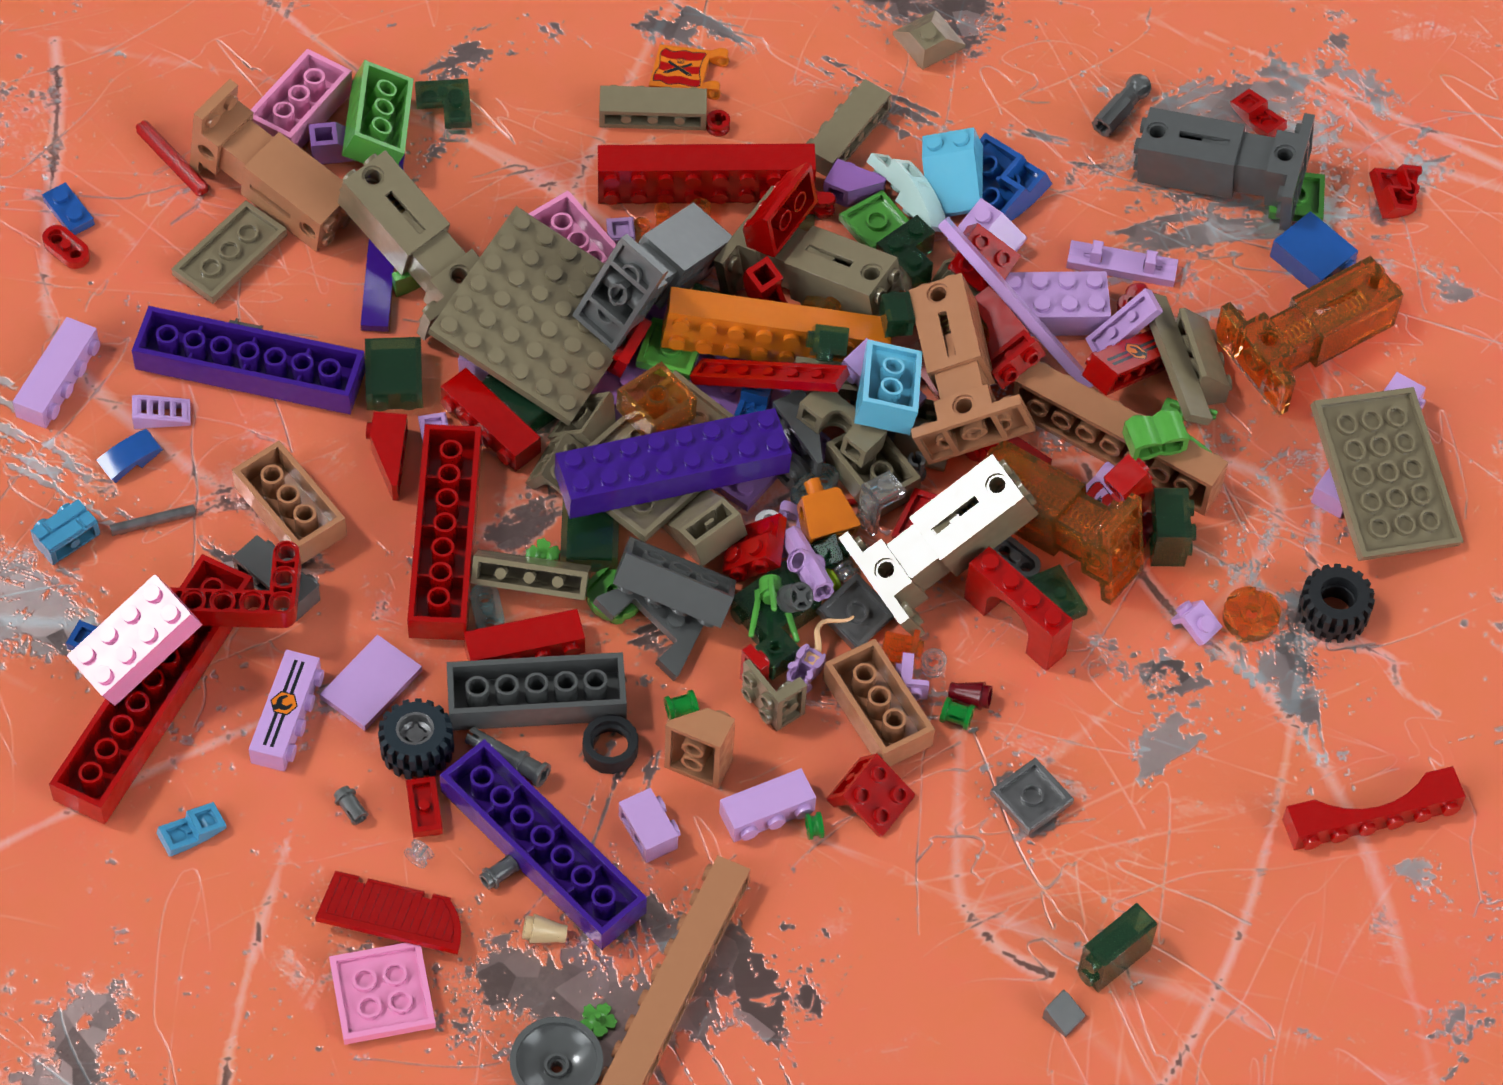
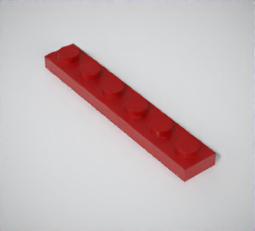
(770, 375)

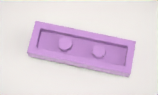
(1126, 321)

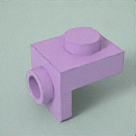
(1197, 620)
(917, 687)

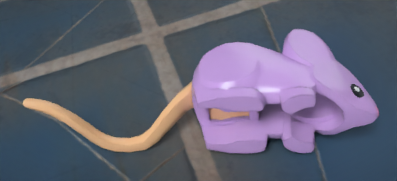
(811, 661)

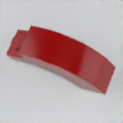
(764, 281)

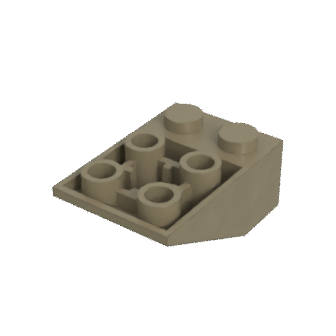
(706, 527)

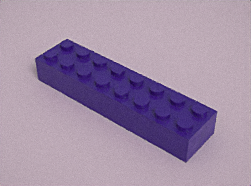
(249, 360)
(672, 463)
(543, 844)

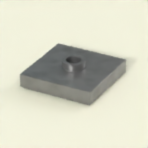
(858, 600)
(1031, 796)

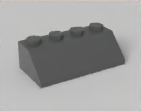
(674, 583)

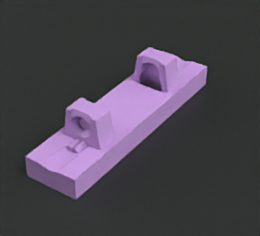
(1122, 263)

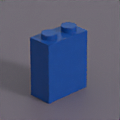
(1312, 251)

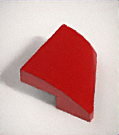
(1396, 190)

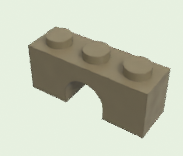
(828, 409)

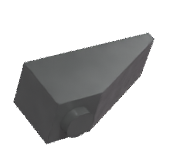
(800, 436)

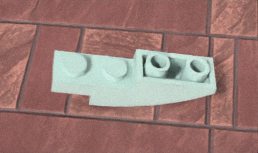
(914, 190)

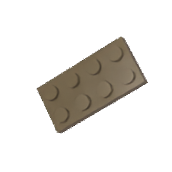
(229, 251)

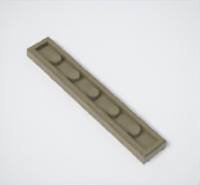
(1179, 366)

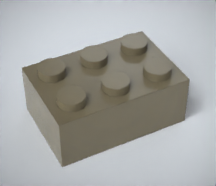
(886, 459)

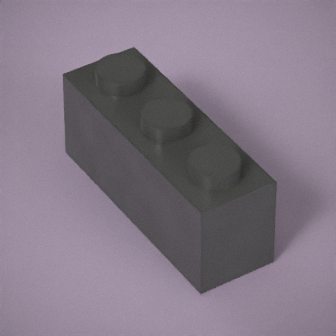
(256, 561)

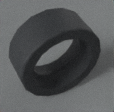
(605, 724)

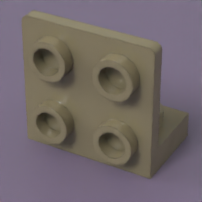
(544, 470)
(774, 706)

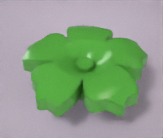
(543, 550)
(599, 1019)

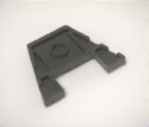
(679, 629)

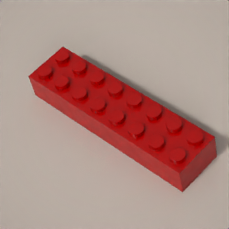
(695, 171)
(445, 532)

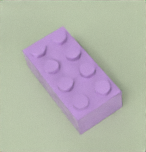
(1065, 300)

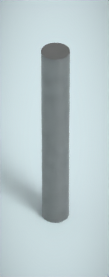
(153, 519)

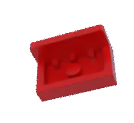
(1015, 358)

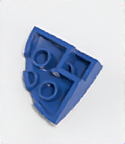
(1009, 179)

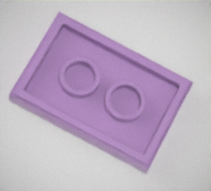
(371, 682)

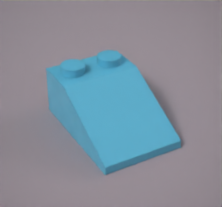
(954, 169)
(889, 387)

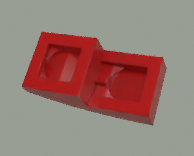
(1255, 113)

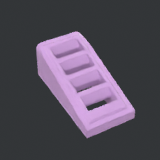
(159, 403)

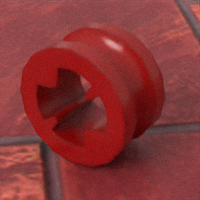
(718, 130)

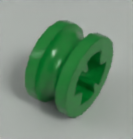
(814, 825)

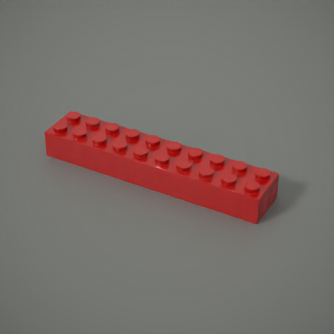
(126, 734)

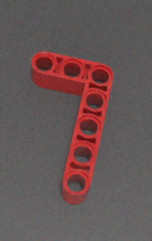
(240, 600)

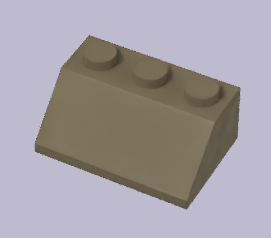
(1204, 356)

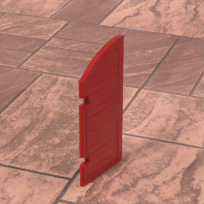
(391, 912)

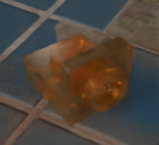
(895, 644)

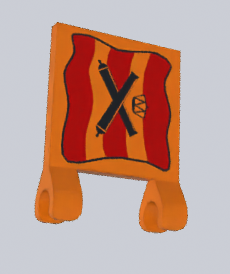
(687, 68)

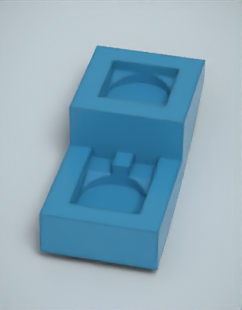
(192, 830)

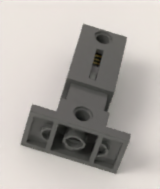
(1222, 158)
(643, 272)

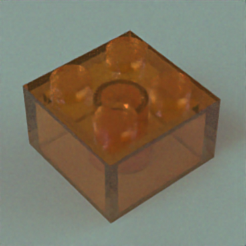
(656, 401)

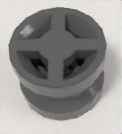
(797, 470)
(801, 599)

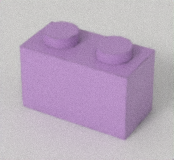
(649, 825)

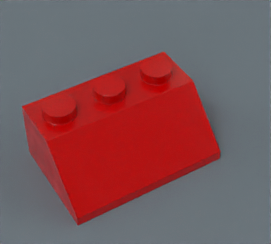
(782, 211)

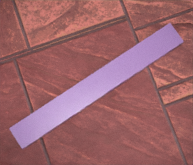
(1013, 300)

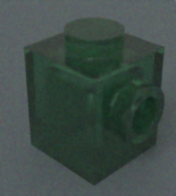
(897, 314)
(827, 342)
(779, 650)

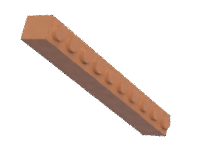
(678, 975)

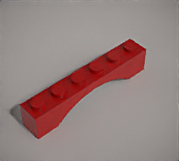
(1319, 823)

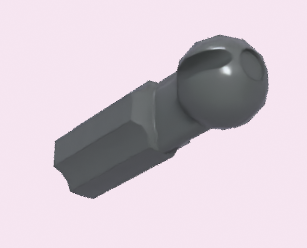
(1120, 106)

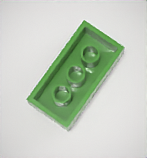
(377, 113)

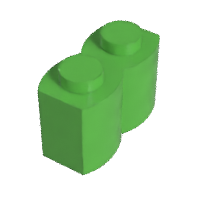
(1155, 435)

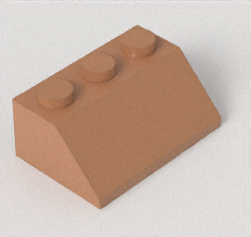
(700, 745)

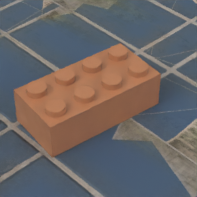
(289, 501)
(878, 703)

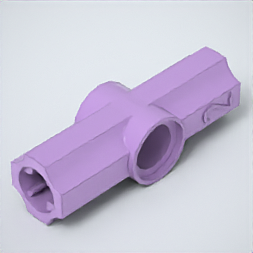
(807, 564)

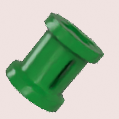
(681, 705)
(957, 713)

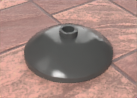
(552, 1044)

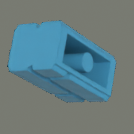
(64, 531)

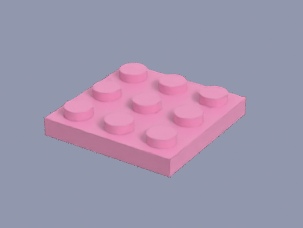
(382, 992)

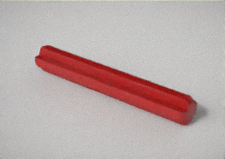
(172, 158)

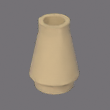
(543, 930)

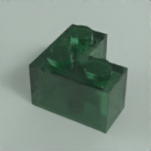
(911, 245)
(1171, 527)

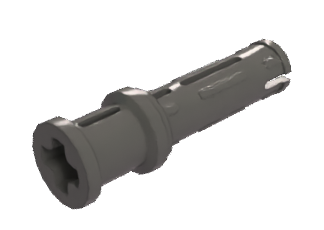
(521, 760)

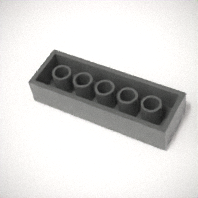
(535, 690)

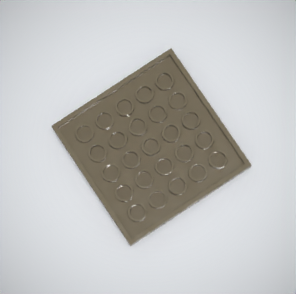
(519, 321)

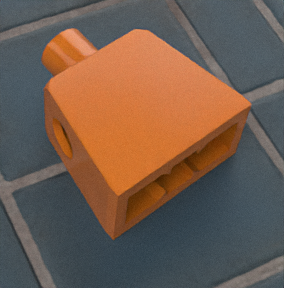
(825, 512)

